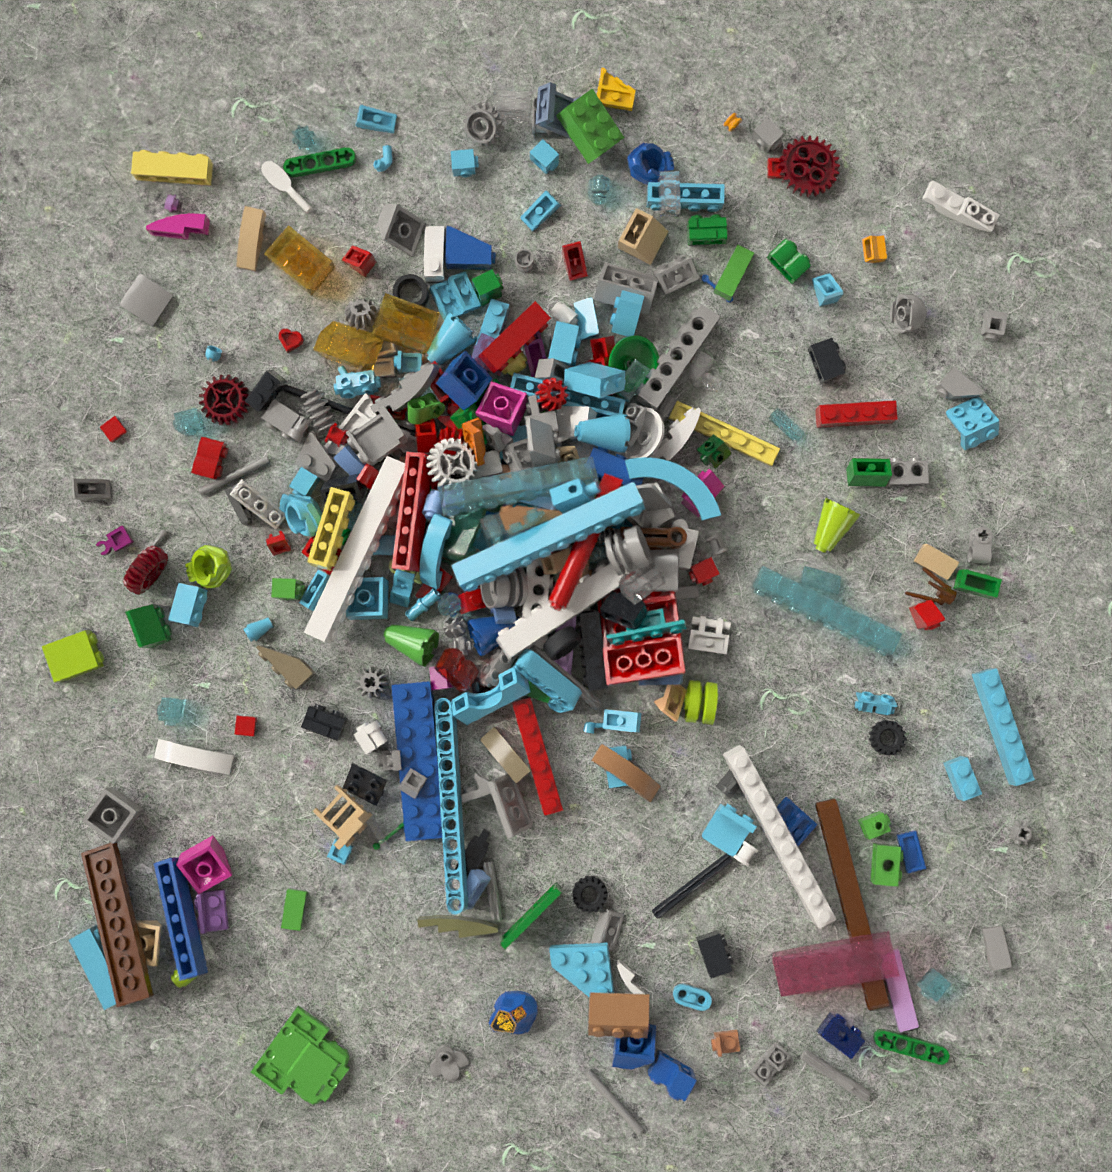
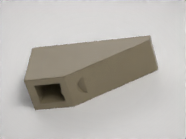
(293, 669)

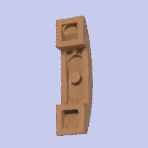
(626, 772)

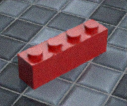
(514, 337)
(856, 414)

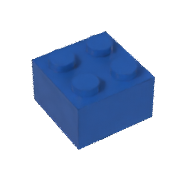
(464, 380)

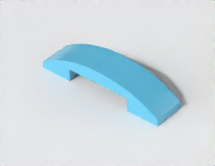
(432, 550)

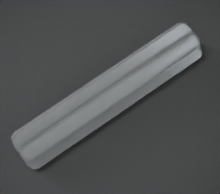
(492, 890)

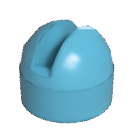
(213, 352)

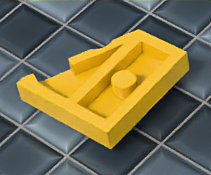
(614, 92)

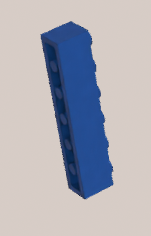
(180, 920)

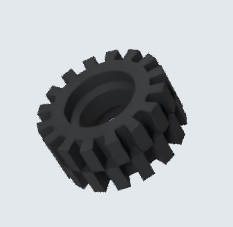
(875, 737)
(598, 902)

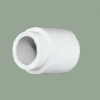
(564, 314)

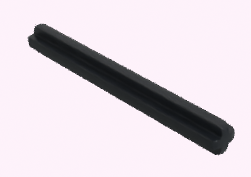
(692, 886)

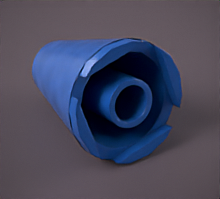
(485, 632)

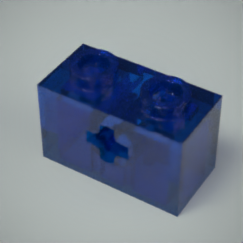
(847, 1044)

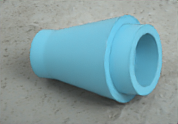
(257, 629)

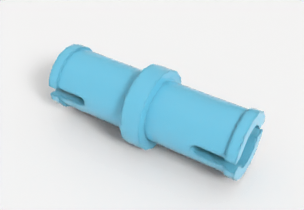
(423, 604)

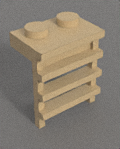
(354, 824)

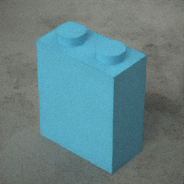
(594, 379)

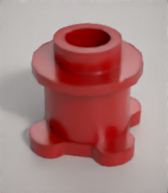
(337, 436)

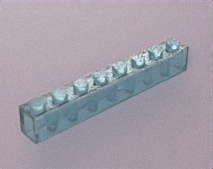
(513, 486)
(826, 610)

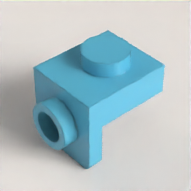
(408, 362)

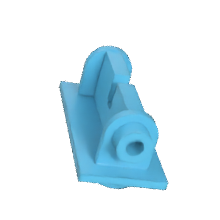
(884, 704)

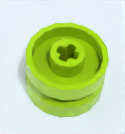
(701, 702)

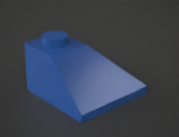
(633, 1052)

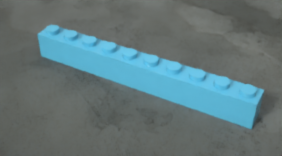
(548, 537)

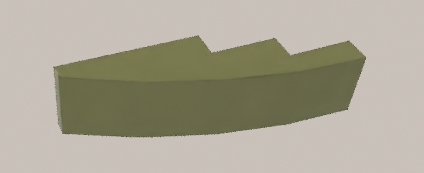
(465, 925)

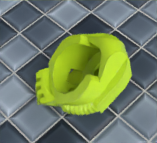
(209, 566)

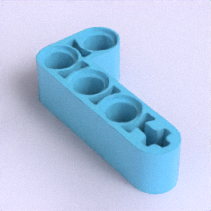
(562, 691)

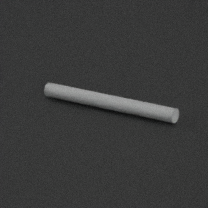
(234, 475)
(613, 1101)

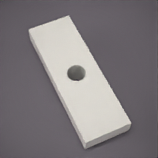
(250, 498)

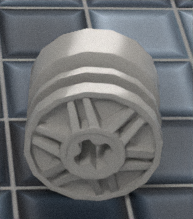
(624, 552)
(506, 590)

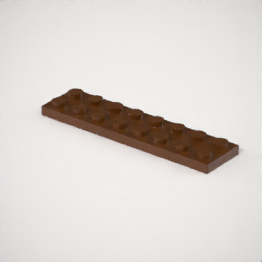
(117, 924)

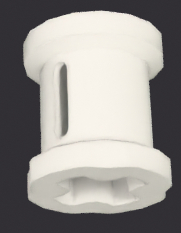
(746, 853)

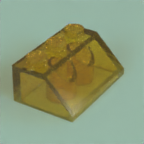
(348, 346)

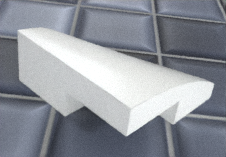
(570, 416)

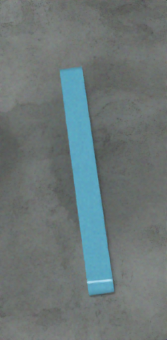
(447, 814)

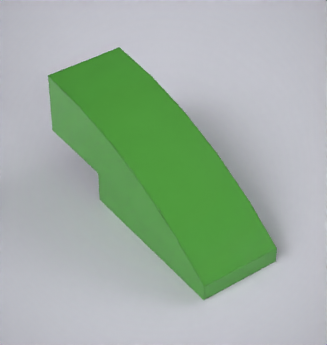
(733, 272)

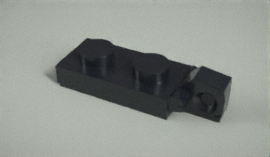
(475, 851)

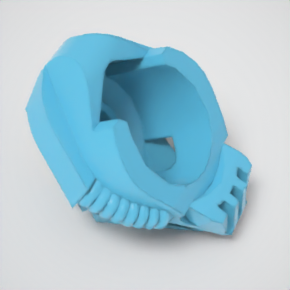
(307, 516)

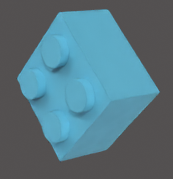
(564, 343)
(370, 600)

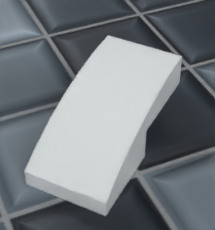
(627, 975)

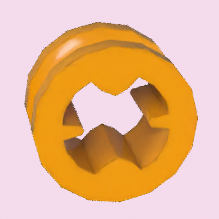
(732, 122)

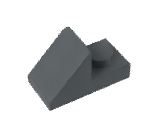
(242, 512)

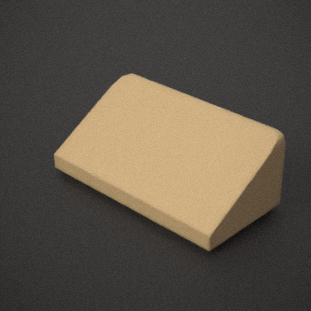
(936, 561)

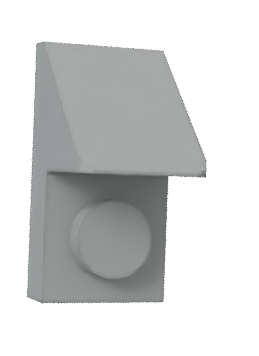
(473, 793)

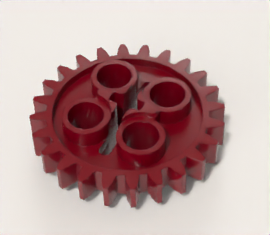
(812, 150)

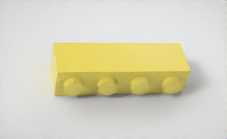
(172, 167)

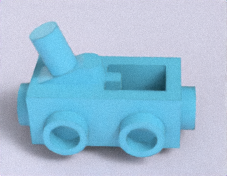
(354, 384)

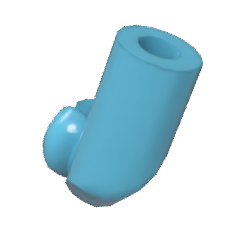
(383, 163)

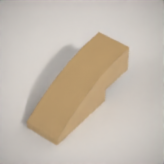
(250, 238)

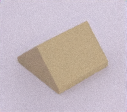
(150, 939)

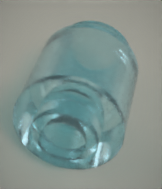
(599, 553)

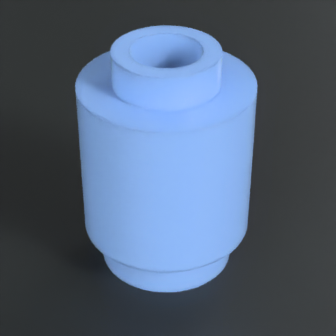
(432, 505)

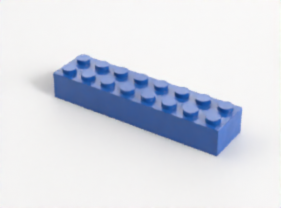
(418, 750)

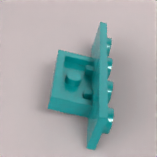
(653, 625)

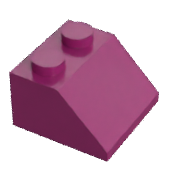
(502, 407)
(204, 864)

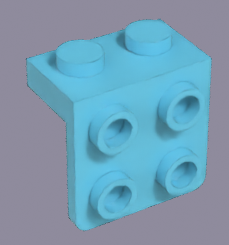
(974, 422)
(728, 829)

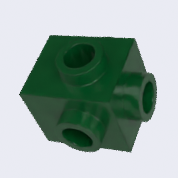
(713, 452)

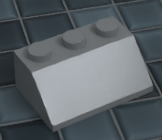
(616, 278)

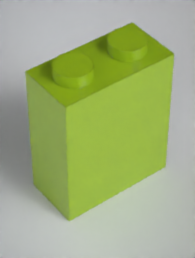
(73, 656)

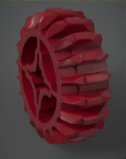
(219, 405)
(145, 569)

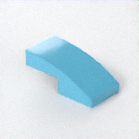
(402, 588)

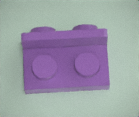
(212, 911)

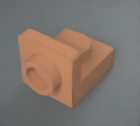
(725, 1042)

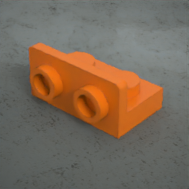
(474, 437)

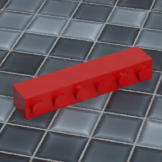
(410, 517)
(537, 756)

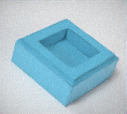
(340, 855)

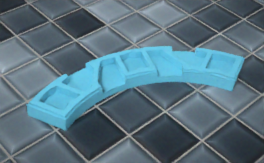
(678, 477)

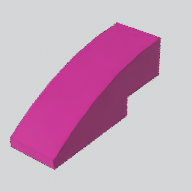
(180, 226)

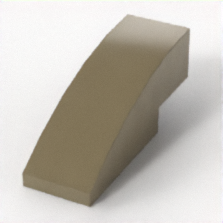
(505, 755)

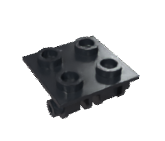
(364, 784)

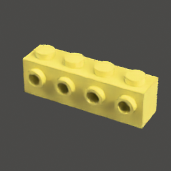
(330, 529)

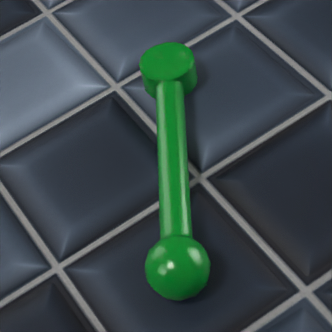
(376, 846)

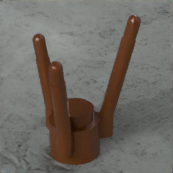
(944, 593)

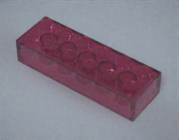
(835, 964)

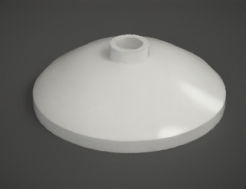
(648, 438)

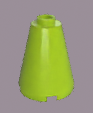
(833, 525)

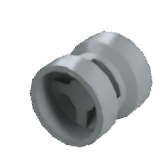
(522, 257)

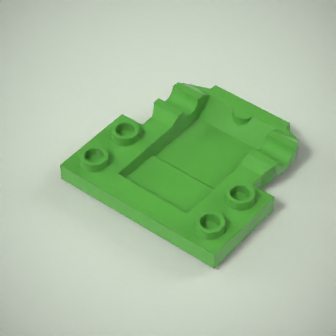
(303, 1059)

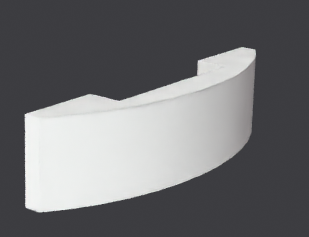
(194, 757)

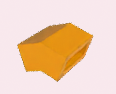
(874, 249)

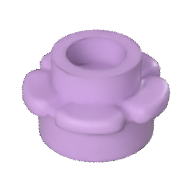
(171, 203)

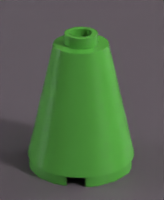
(413, 642)

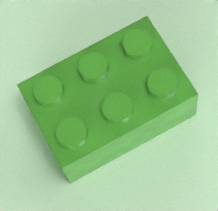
(590, 126)

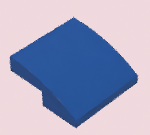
(796, 820)

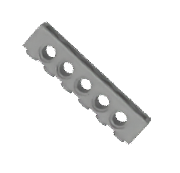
(707, 320)

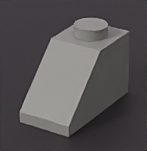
(957, 386)

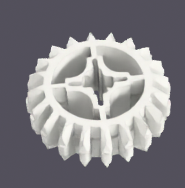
(466, 471)

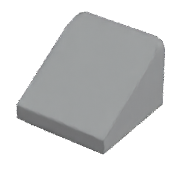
(412, 783)

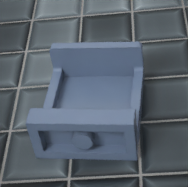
(549, 105)

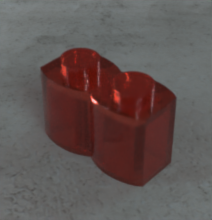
(456, 669)

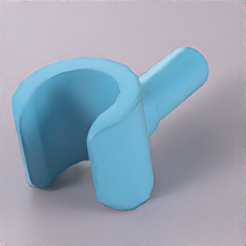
(590, 726)

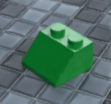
(149, 626)

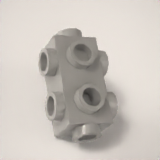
(497, 664)

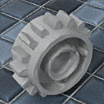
(490, 117)

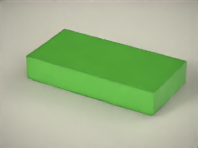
(294, 909)

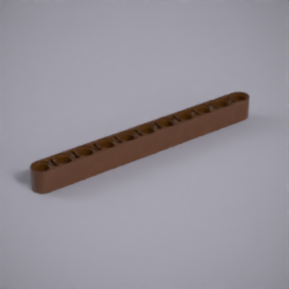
(848, 890)

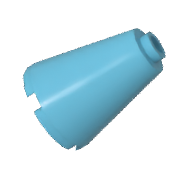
(450, 340)
(605, 432)

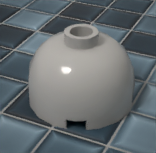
(907, 313)

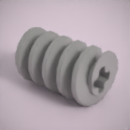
(318, 409)

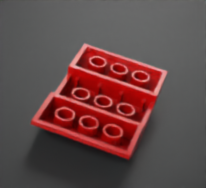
(648, 657)

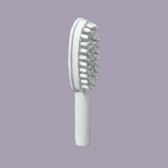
(281, 181)

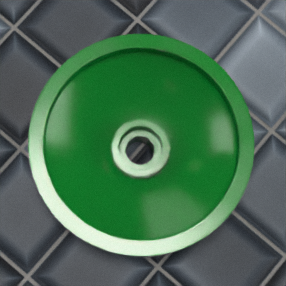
(632, 349)

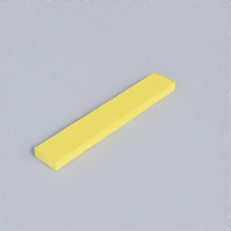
(730, 435)

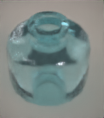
(599, 189)

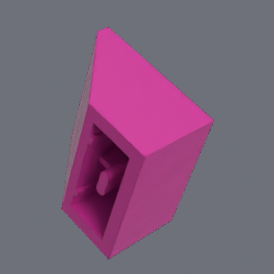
(712, 483)

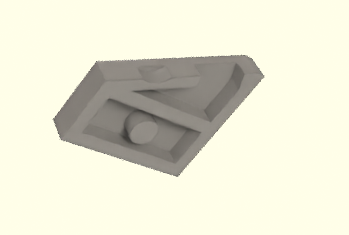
(316, 459)

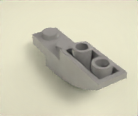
(413, 387)

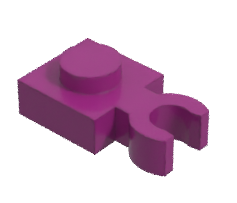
(116, 540)

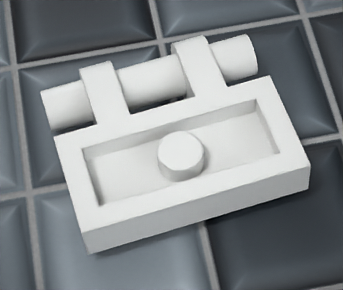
(709, 641)

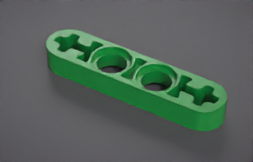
(319, 159)
(910, 1049)

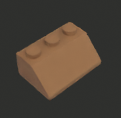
(618, 1015)

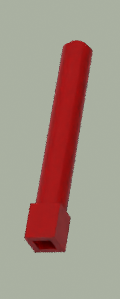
(579, 555)

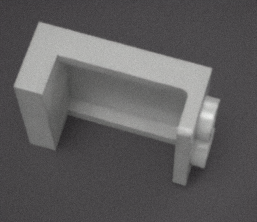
(377, 438)

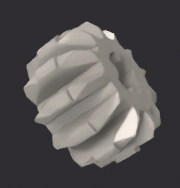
(360, 314)
(369, 675)

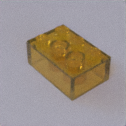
(299, 260)
(405, 324)

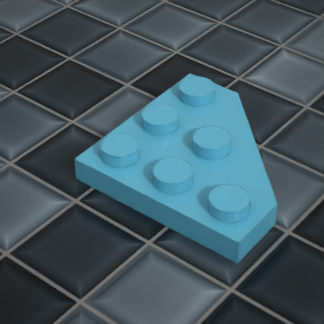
(584, 966)

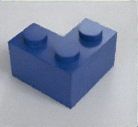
(673, 1074)

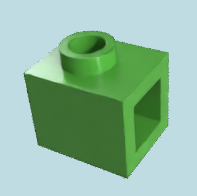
(875, 824)

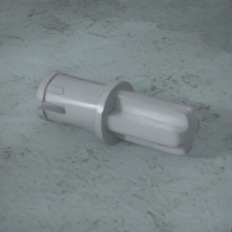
(666, 407)

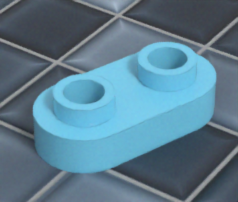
(691, 997)

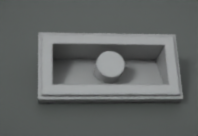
(608, 927)

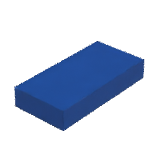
(912, 852)

